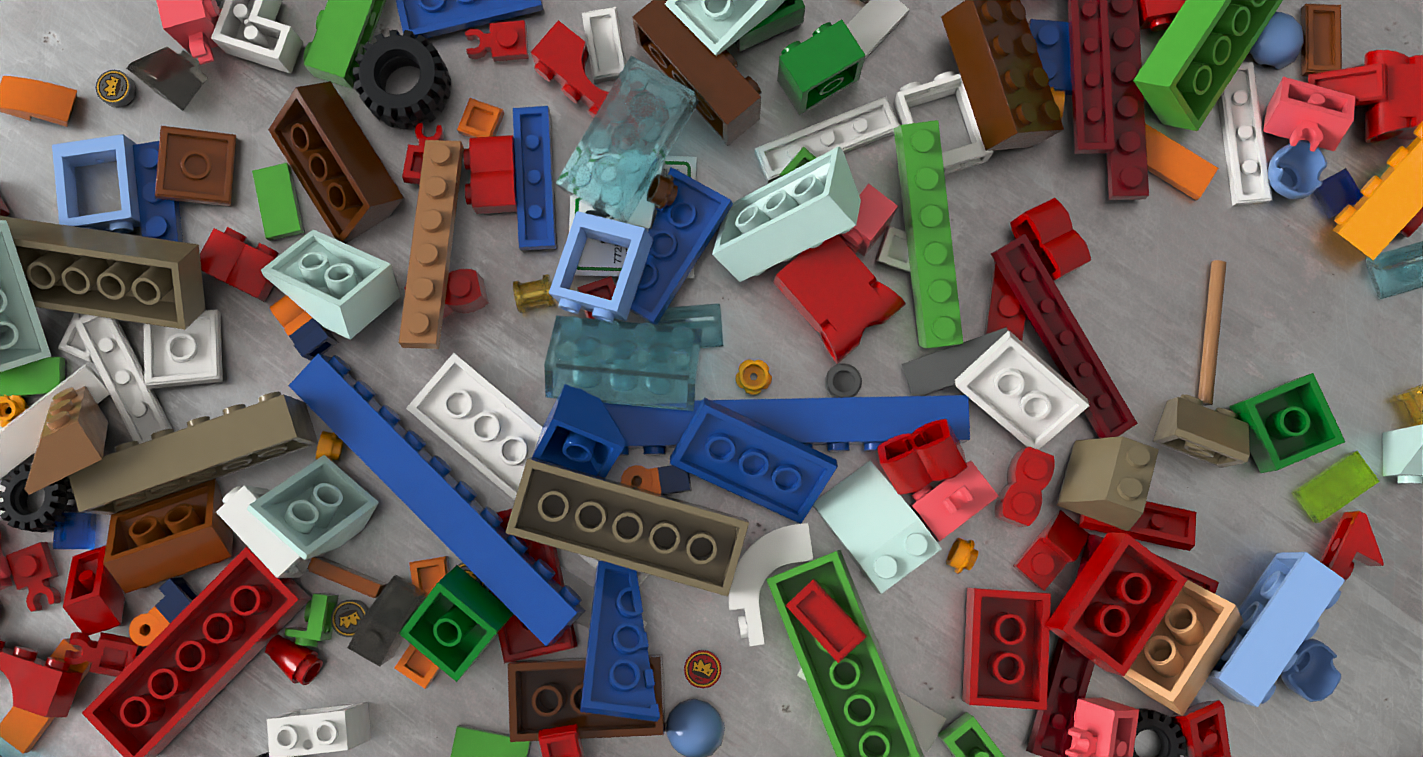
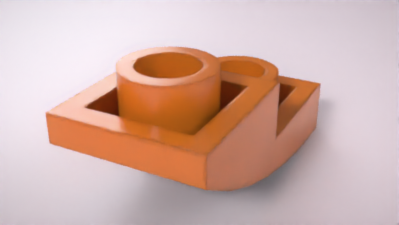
(36, 99)

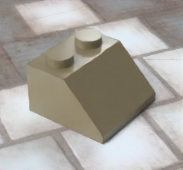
(1203, 433)
(1108, 480)

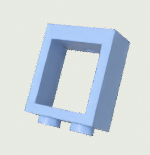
(91, 152)
(608, 231)

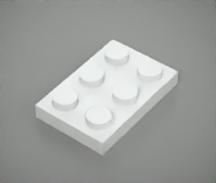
(1021, 392)

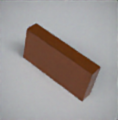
(1321, 38)
(346, 576)

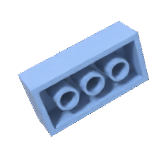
(1276, 619)

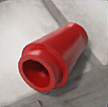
(295, 660)

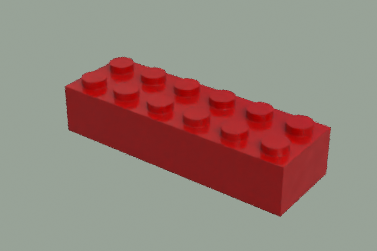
(195, 657)

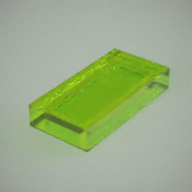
(1336, 486)

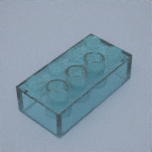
(627, 140)
(625, 362)

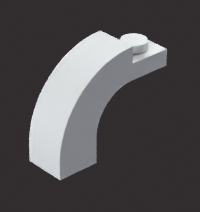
(768, 553)

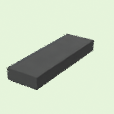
(942, 367)

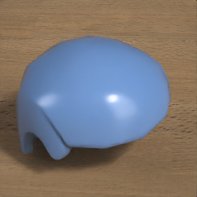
(1279, 41)
(1296, 170)
(1313, 672)
(695, 728)

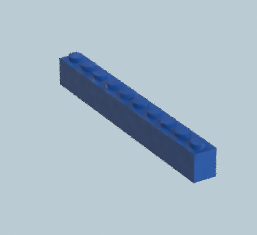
(806, 420)
(438, 498)

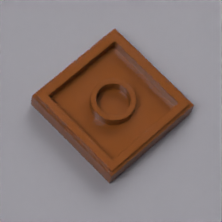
(195, 166)

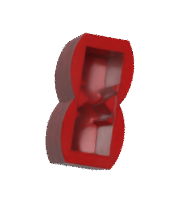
(492, 174)
(1053, 238)
(236, 263)
(464, 292)
(922, 457)
(1026, 478)

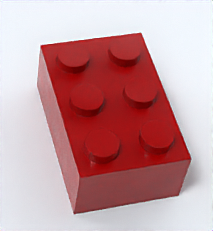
(1116, 602)
(1006, 649)

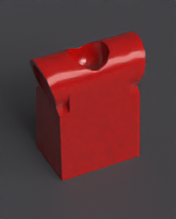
(1405, 98)
(837, 295)

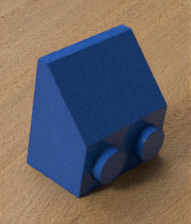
(580, 434)

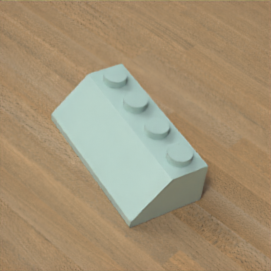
(788, 216)
(20, 327)

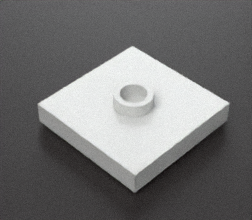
(183, 355)

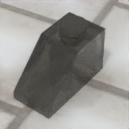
(170, 75)
(379, 630)

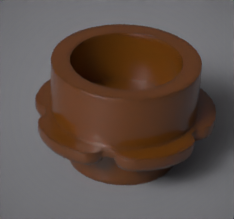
(662, 191)

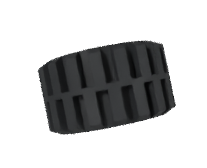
(386, 57)

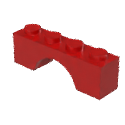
(563, 57)
(38, 684)

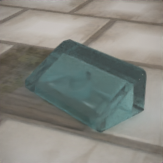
(1397, 270)
(697, 316)

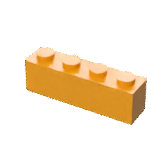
(1386, 202)

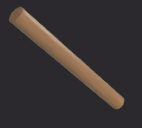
(1212, 332)

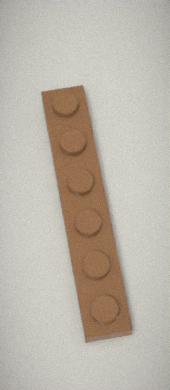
(431, 245)

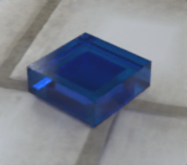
(1337, 193)
(75, 532)

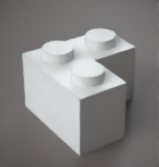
(250, 32)

